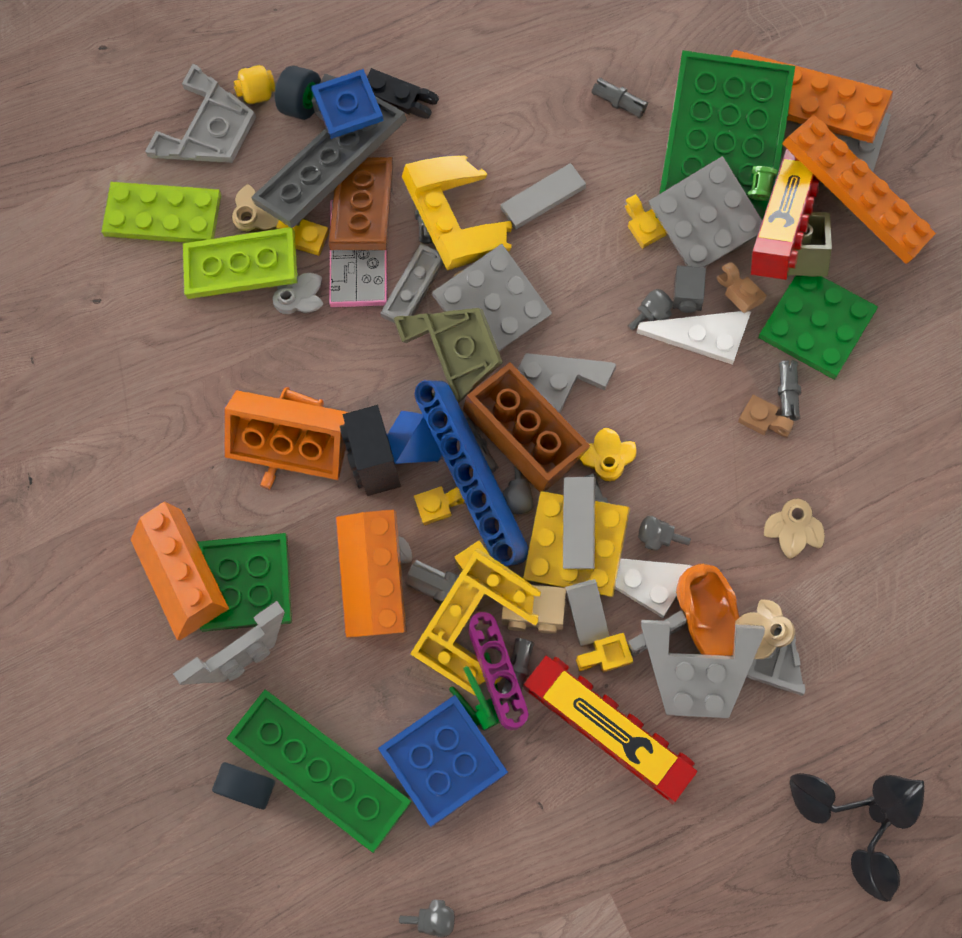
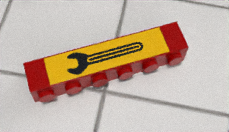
(785, 220)
(610, 729)

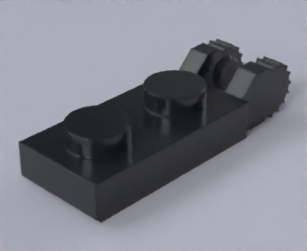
(401, 94)

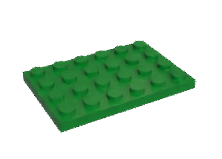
(727, 111)

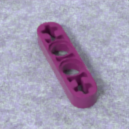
(494, 671)

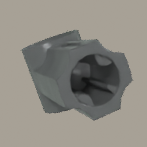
(430, 581)

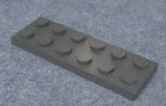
(323, 167)

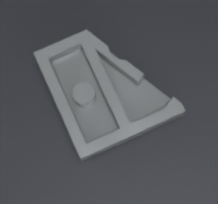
(780, 668)

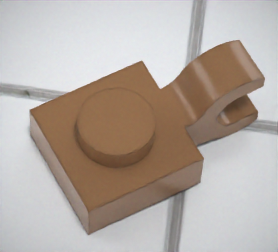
(741, 292)
(762, 415)

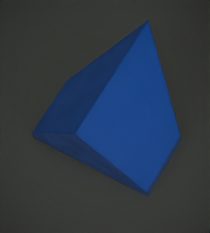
(412, 440)

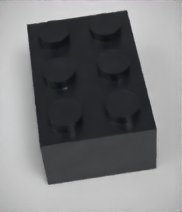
(369, 450)

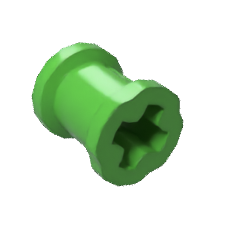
(762, 183)

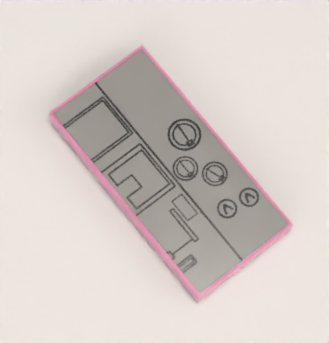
(357, 277)

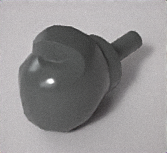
(654, 306)
(518, 494)
(658, 533)
(435, 921)

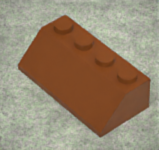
(525, 427)

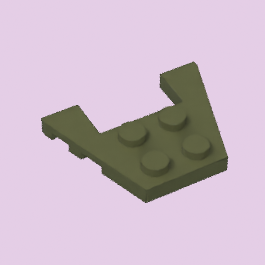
(461, 342)

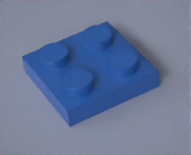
(347, 103)

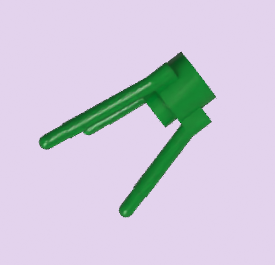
(486, 714)

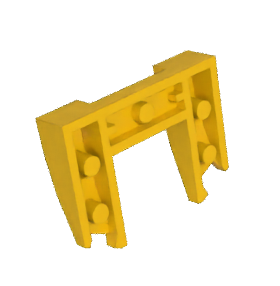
(426, 185)
(479, 577)

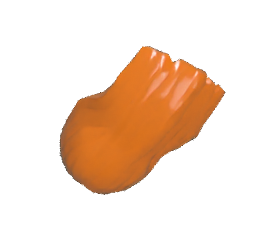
(709, 609)

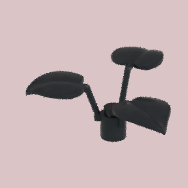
(893, 802)

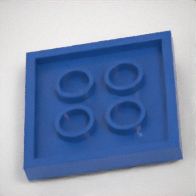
(443, 761)

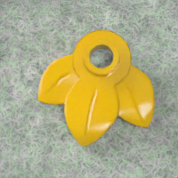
(609, 450)

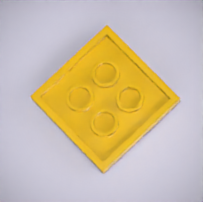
(546, 545)

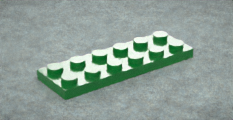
(319, 771)

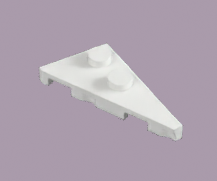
(707, 335)
(650, 583)

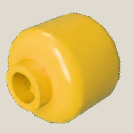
(254, 84)

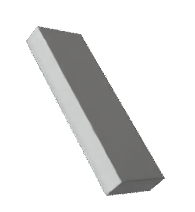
(543, 196)
(413, 283)
(579, 523)

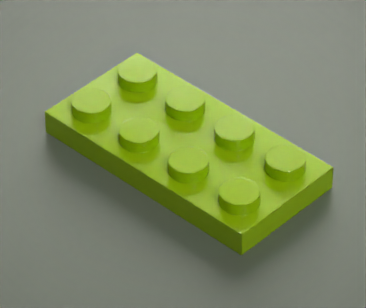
(161, 212)
(239, 263)

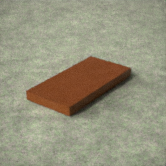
(363, 207)

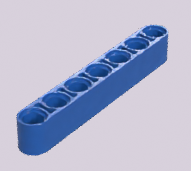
(482, 479)

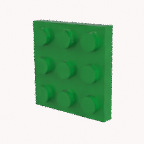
(818, 323)
(250, 576)

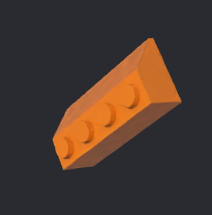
(284, 434)
(177, 570)
(371, 573)

